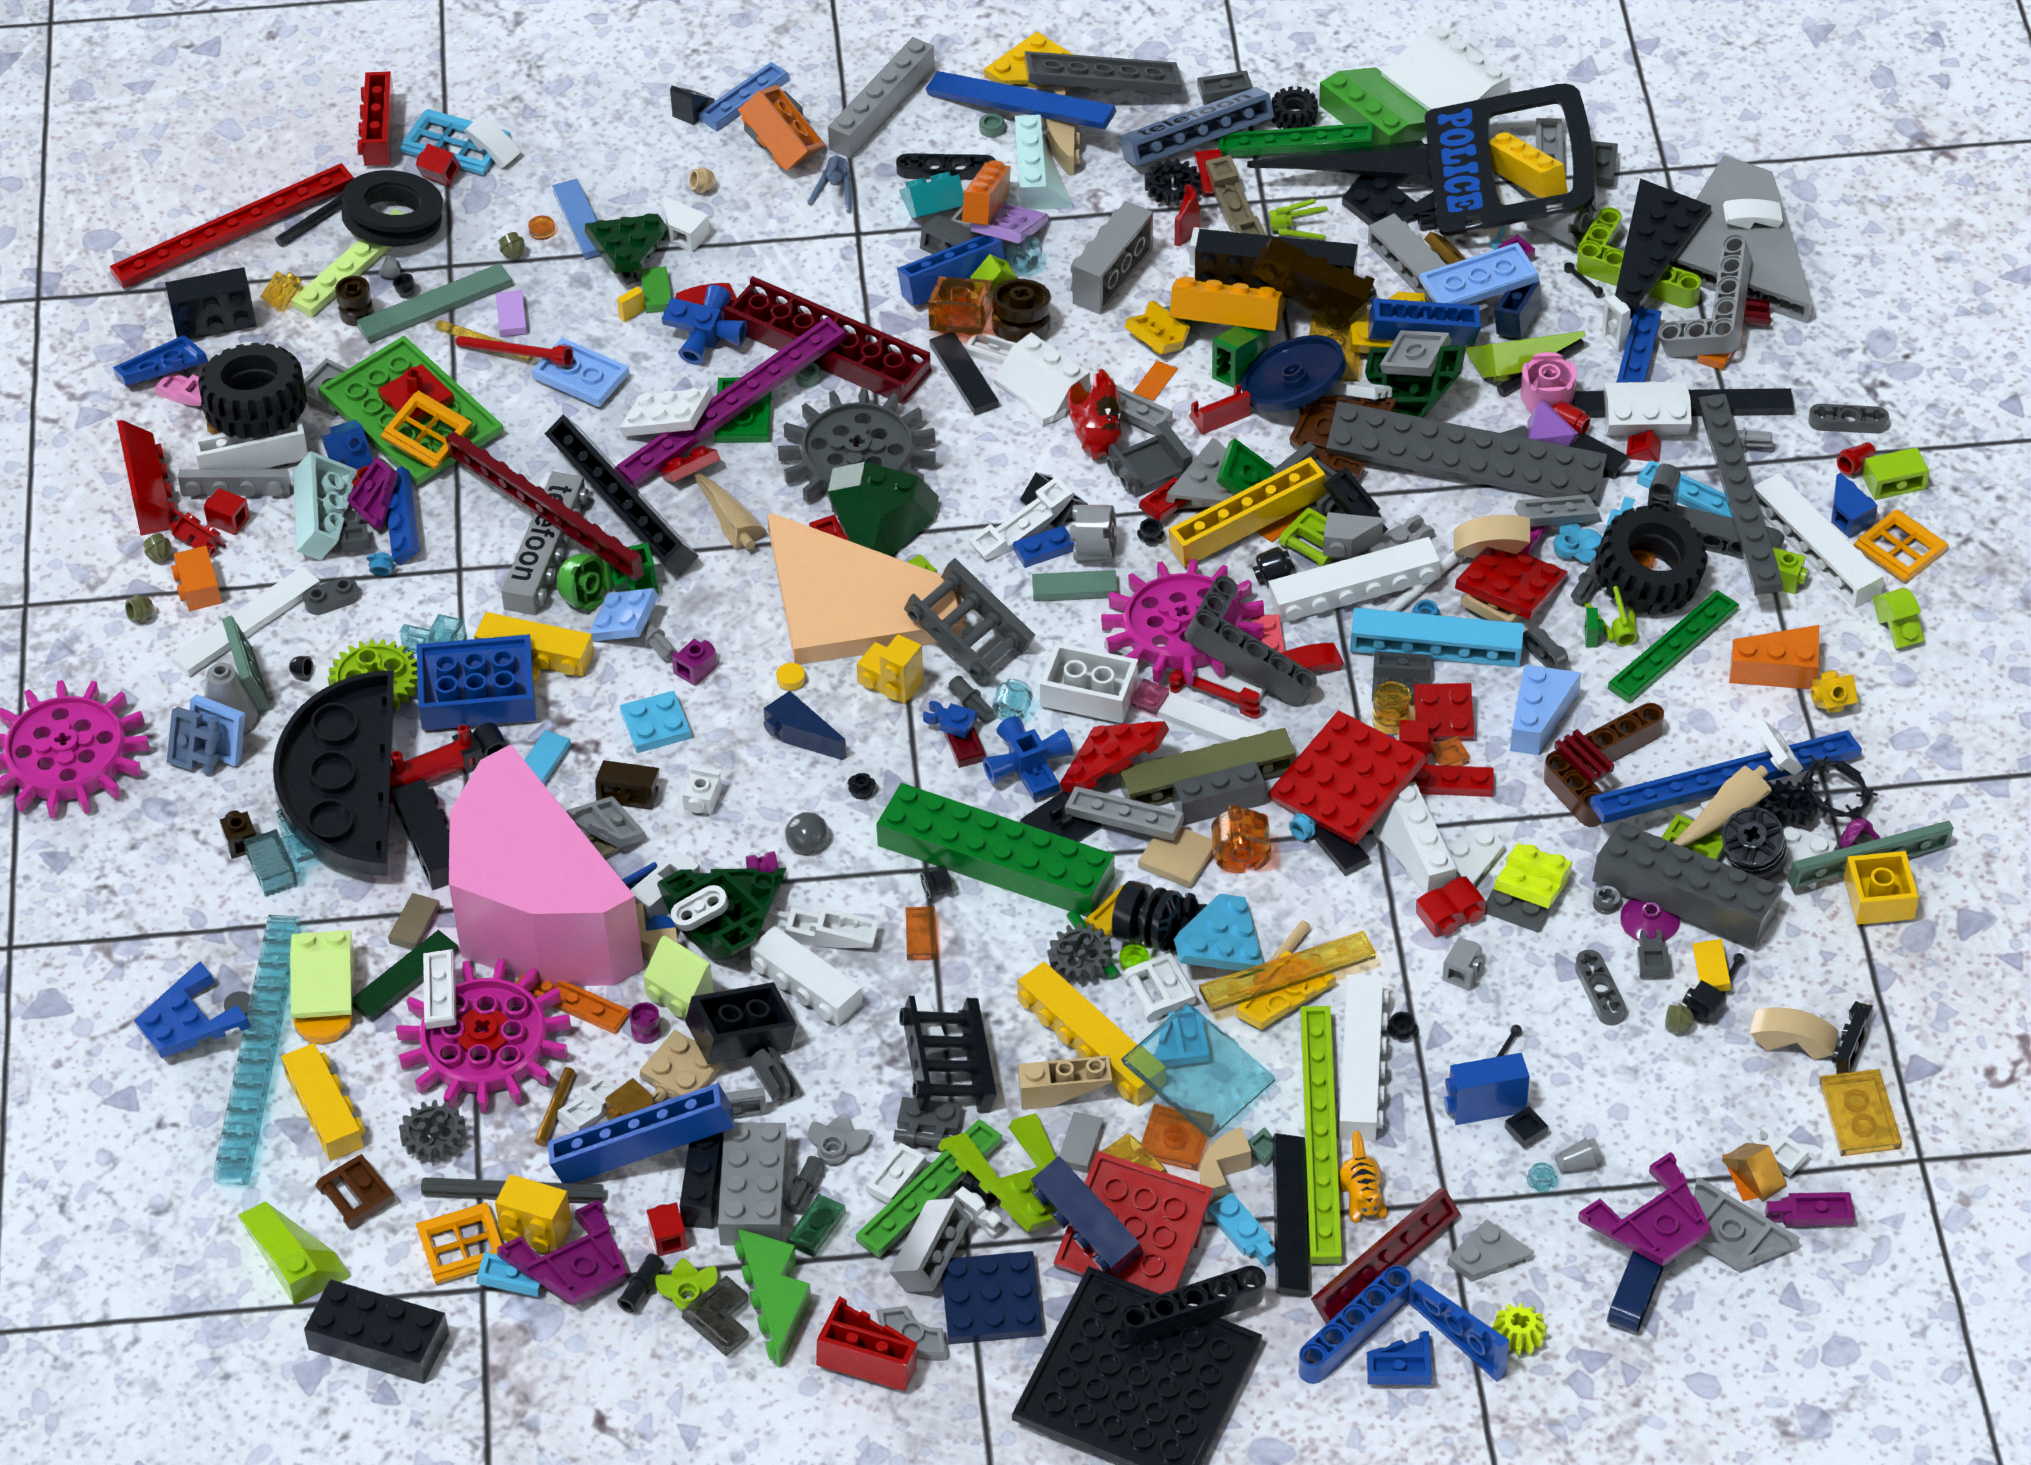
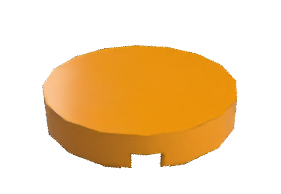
(323, 1029)

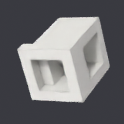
(702, 790)

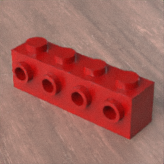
(376, 118)

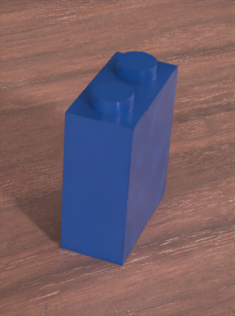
(1487, 1088)

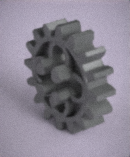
(1065, 961)
(448, 1123)

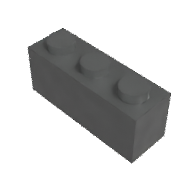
(1212, 793)

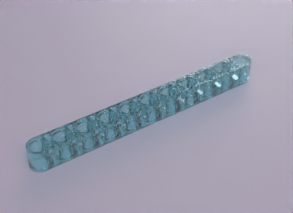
(256, 1053)

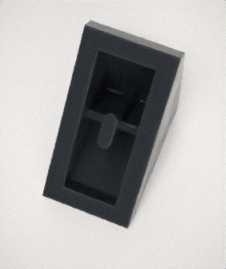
(688, 103)

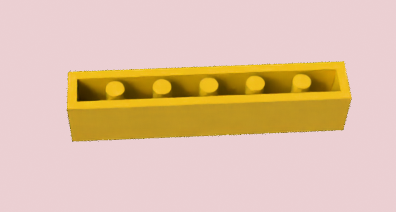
(1247, 511)
(1081, 1026)

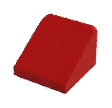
(1644, 446)

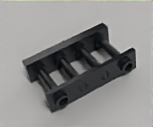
(972, 1042)

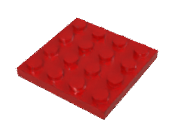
(1347, 777)
(1155, 1209)

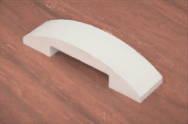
(1027, 522)

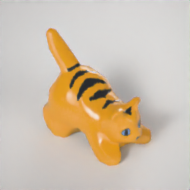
(1362, 1179)

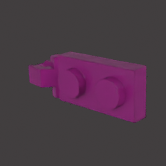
(1812, 1209)

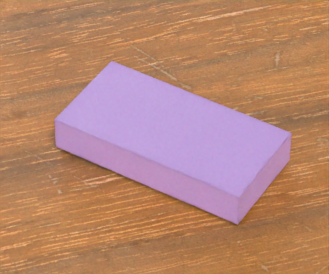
(511, 313)

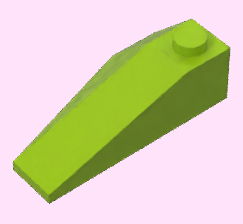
(1508, 357)
(292, 1253)

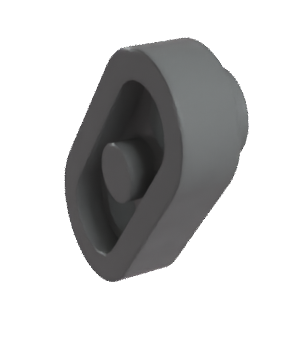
(331, 596)
(1544, 648)

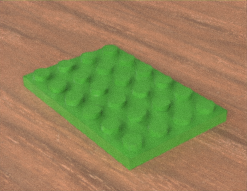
(357, 398)

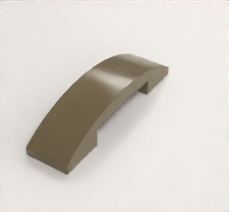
(1230, 196)

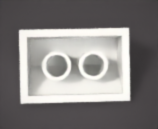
(1040, 374)
(1646, 407)

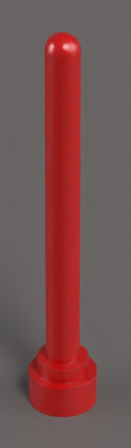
(560, 355)

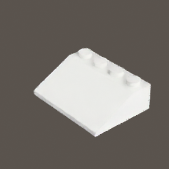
(1444, 71)

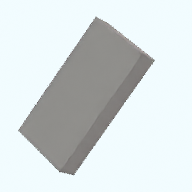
(1081, 1141)

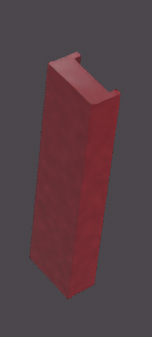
(853, 359)

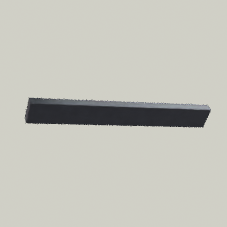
(1741, 401)

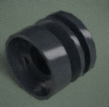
(1760, 857)
(1147, 915)

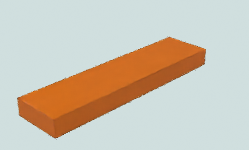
(585, 1005)

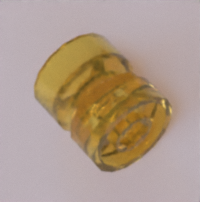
(1390, 706)

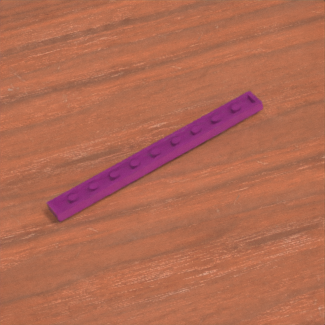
(734, 400)

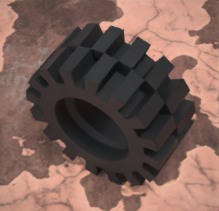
(1294, 99)

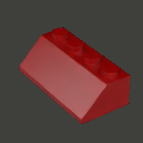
(146, 478)

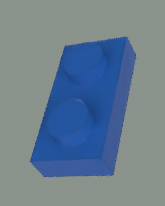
(1043, 546)

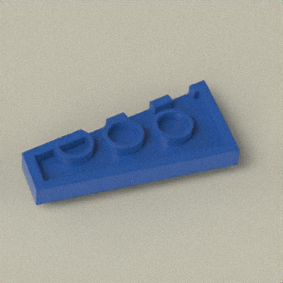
(1463, 1329)

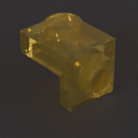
(281, 289)

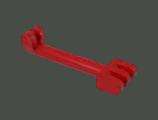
(1247, 699)

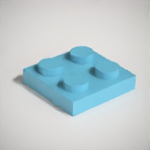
(655, 721)

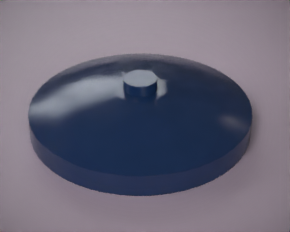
(1294, 373)

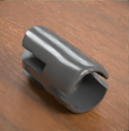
(774, 1074)

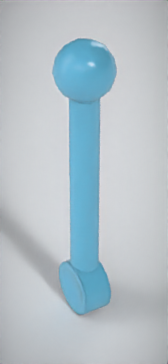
(1496, 242)

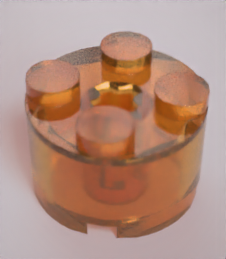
(1241, 839)

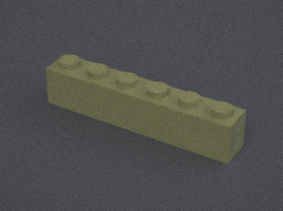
(1153, 780)

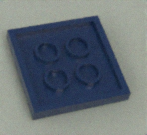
(991, 1298)

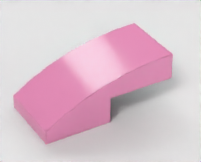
(179, 389)

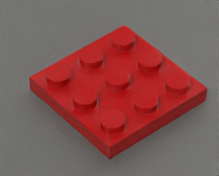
(1511, 581)

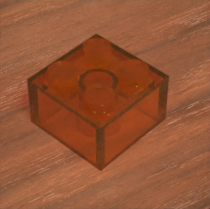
(960, 305)

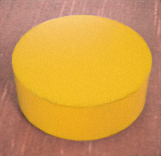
(790, 676)

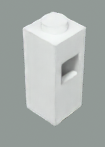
(647, 889)

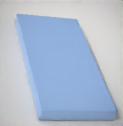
(1480, 276)

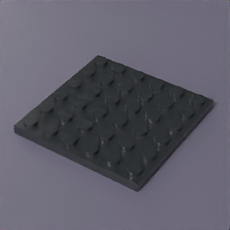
(1138, 1400)

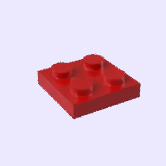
(1446, 708)

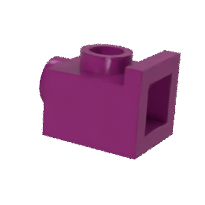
(694, 661)

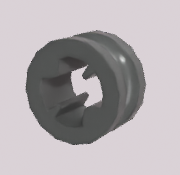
(1608, 892)

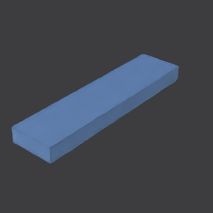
(726, 108)
(577, 213)

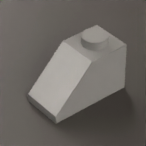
(1350, 534)

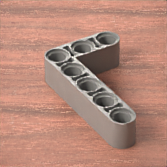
(1724, 330)

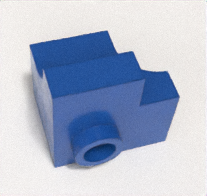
(348, 444)

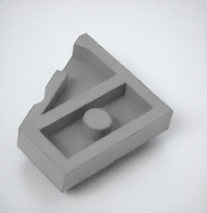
(608, 822)
(1487, 1252)

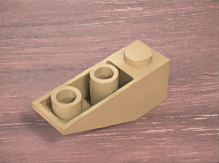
(1058, 1081)

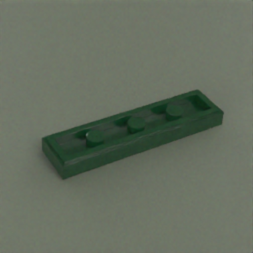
(399, 978)

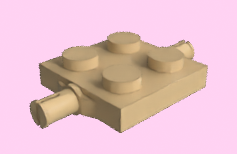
(678, 1068)

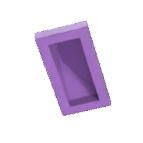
(1549, 426)

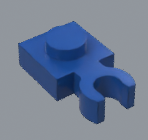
(954, 720)

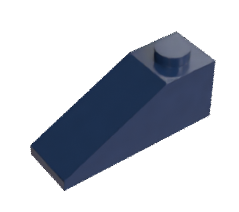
(801, 727)

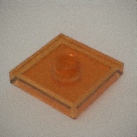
(1173, 1138)

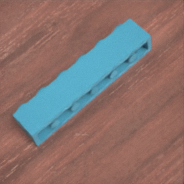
(1439, 636)

